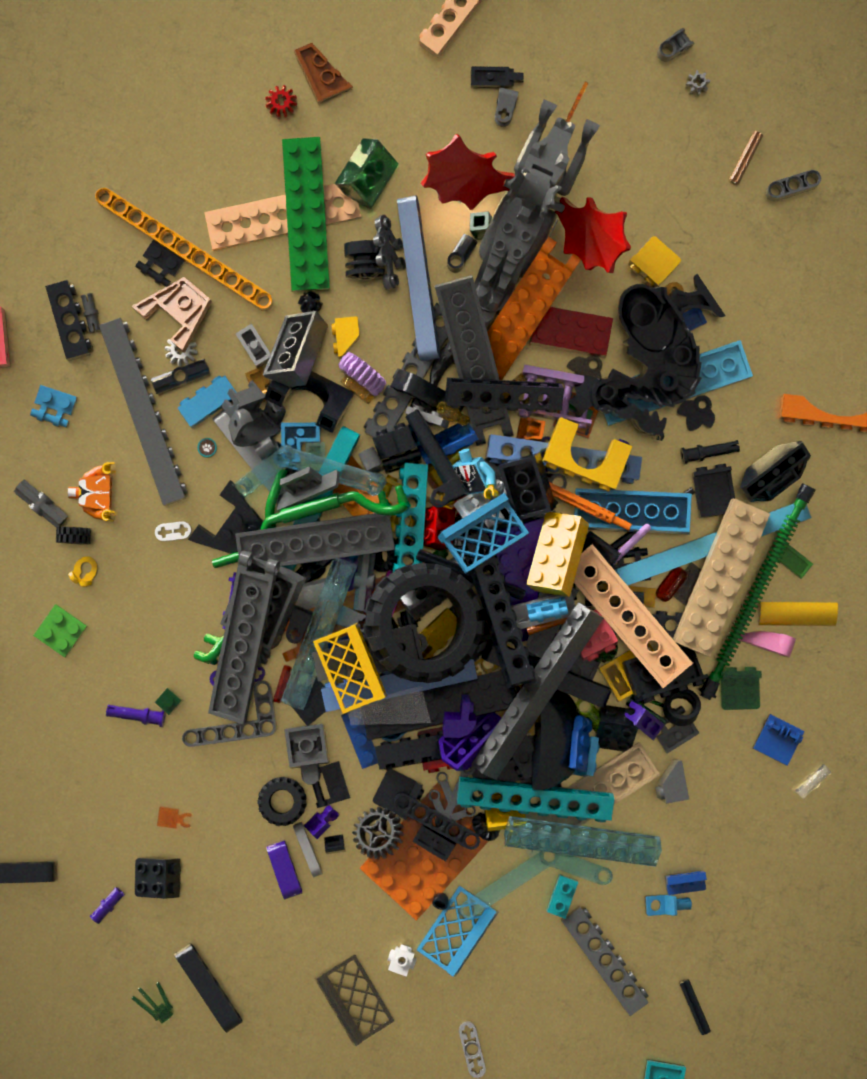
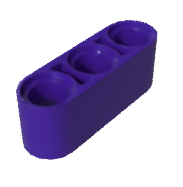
(284, 870)

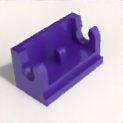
(645, 721)

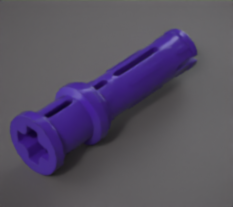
(145, 716)

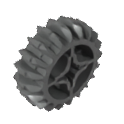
(375, 840)

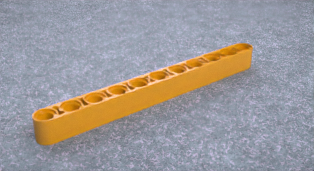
(177, 243)

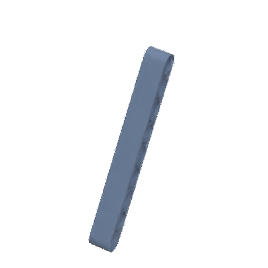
(418, 278)

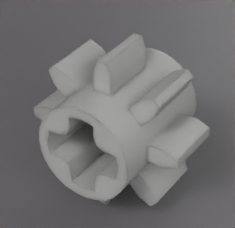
(701, 78)

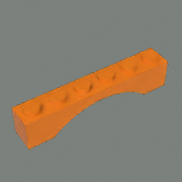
(800, 409)

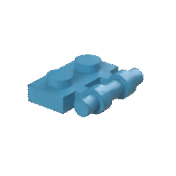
(54, 400)
(547, 609)

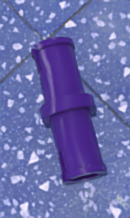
(107, 905)

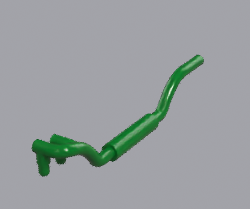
(324, 504)
(211, 657)

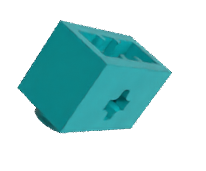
(562, 896)

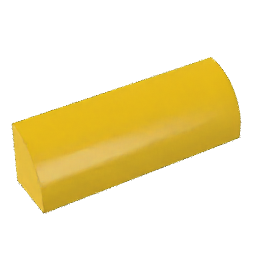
(797, 614)

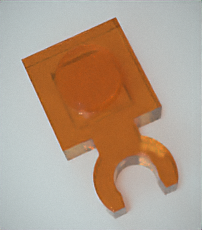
(170, 817)

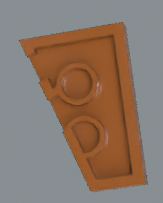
(320, 74)

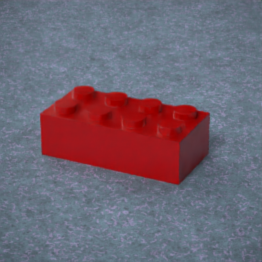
(574, 332)

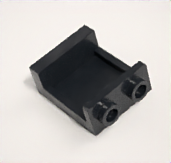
(713, 490)

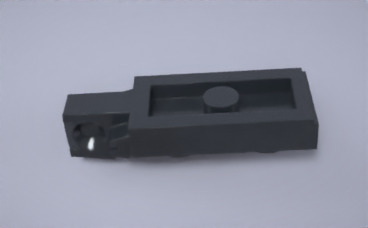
(494, 76)

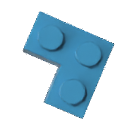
(299, 433)

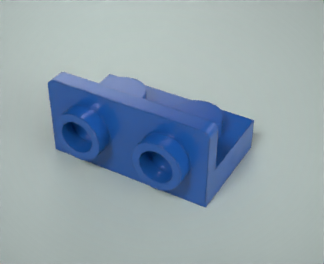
(686, 882)

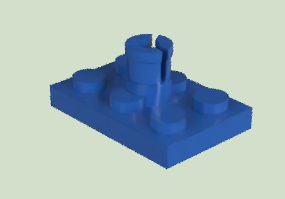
(452, 439)

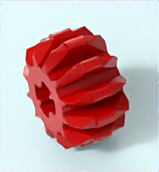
(274, 99)

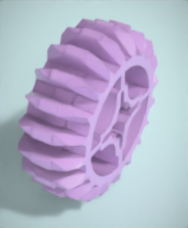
(362, 373)

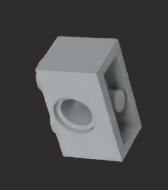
(254, 345)

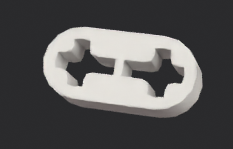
(173, 536)

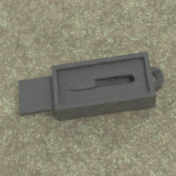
(405, 637)

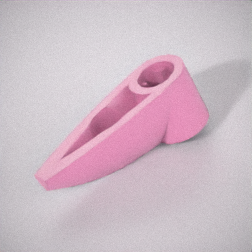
(770, 641)

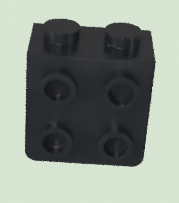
(614, 729)
(393, 784)
(157, 878)

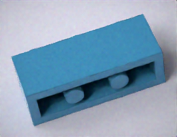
(206, 401)

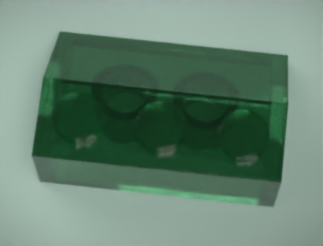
(367, 172)

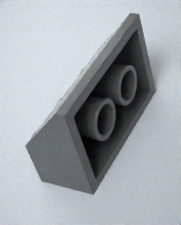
(672, 784)

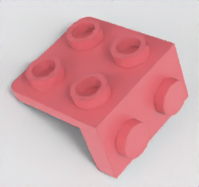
(602, 640)

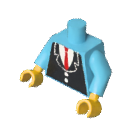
(475, 475)

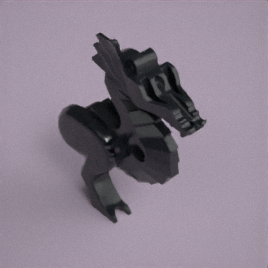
(664, 348)

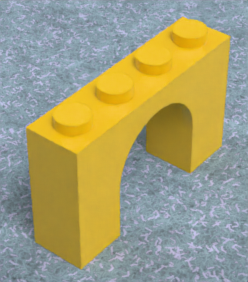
(559, 456)

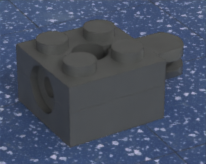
(307, 750)

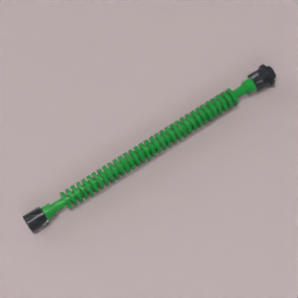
(712, 683)

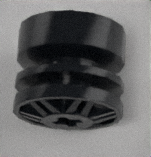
(364, 260)

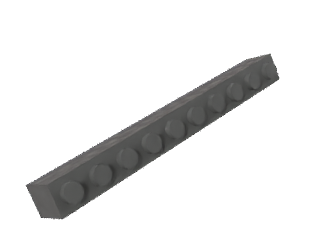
(142, 411)
(536, 694)

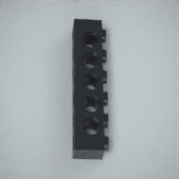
(457, 386)

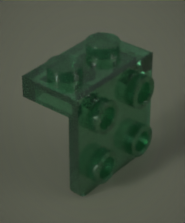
(740, 688)

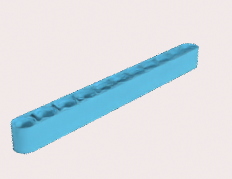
(694, 550)

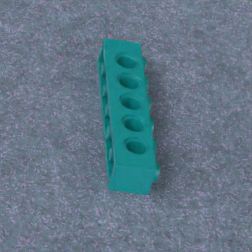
(418, 473)

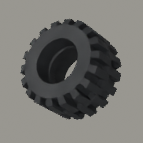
(266, 808)

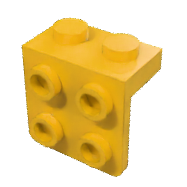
(654, 262)

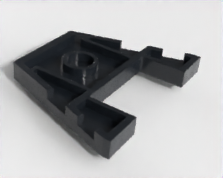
(240, 520)

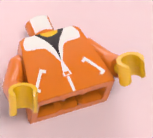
(95, 492)

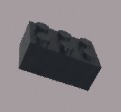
(527, 486)

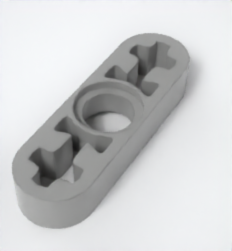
(307, 849)
(463, 1036)

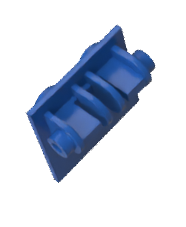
(778, 739)

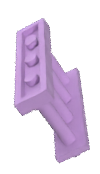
(554, 376)

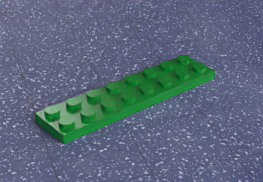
(305, 214)

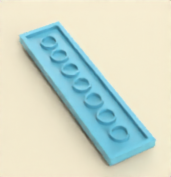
(718, 369)

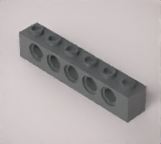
(630, 1003)

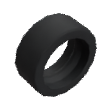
(677, 719)

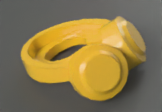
(75, 574)

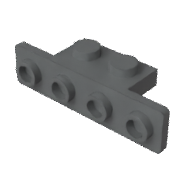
(305, 486)

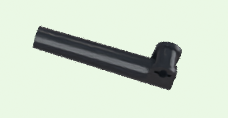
(452, 485)

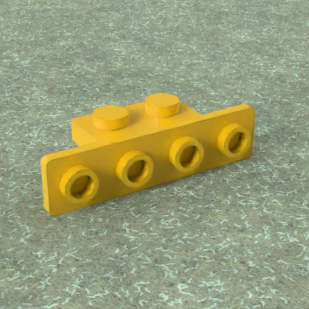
(439, 632)

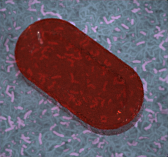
(671, 584)
(285, 674)

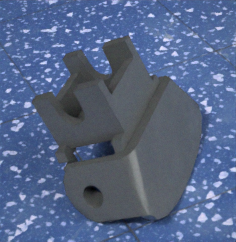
(248, 421)

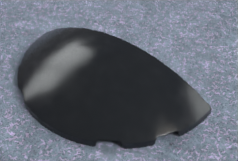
(553, 742)

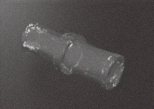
(813, 781)

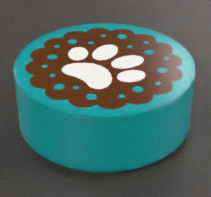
(207, 447)

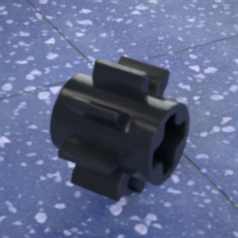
(310, 302)
(407, 619)

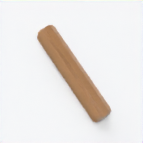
(746, 157)

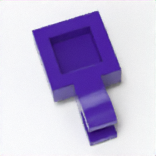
(319, 822)

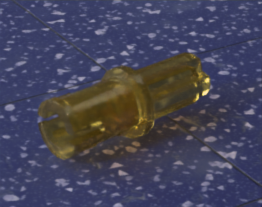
(452, 414)

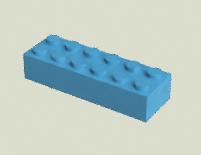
(661, 510)

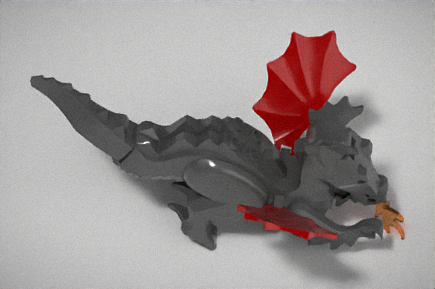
(526, 210)

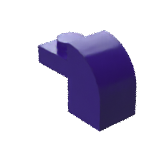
(459, 723)

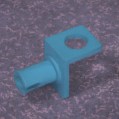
(668, 905)

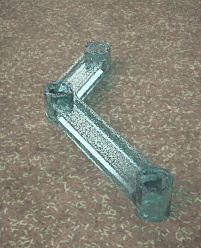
(300, 460)
(528, 870)

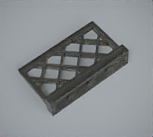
(338, 1005)

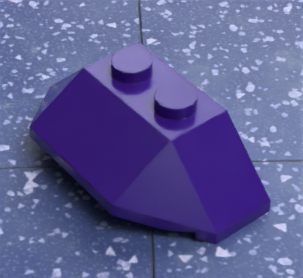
(462, 751)

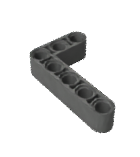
(239, 728)

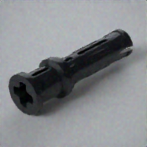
(700, 452)

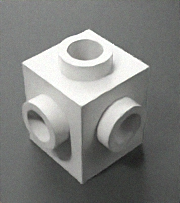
(401, 967)

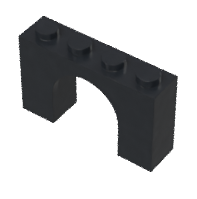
(334, 397)

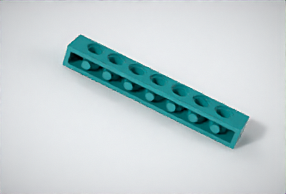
(508, 789)

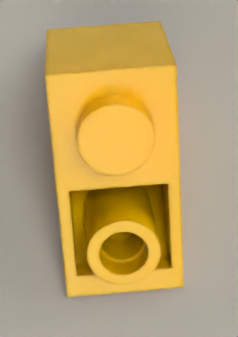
(346, 333)

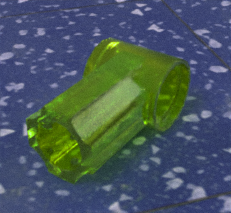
(592, 714)

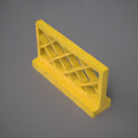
(365, 660)

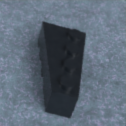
(408, 751)

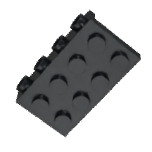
(645, 685)

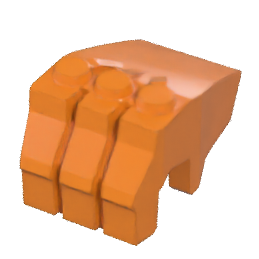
(531, 429)

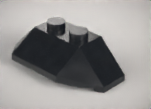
(775, 471)

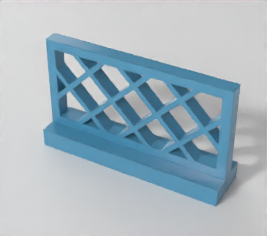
(471, 522)
(471, 941)

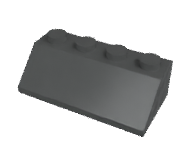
(296, 349)

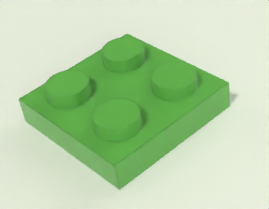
(60, 630)

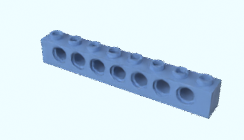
(496, 444)

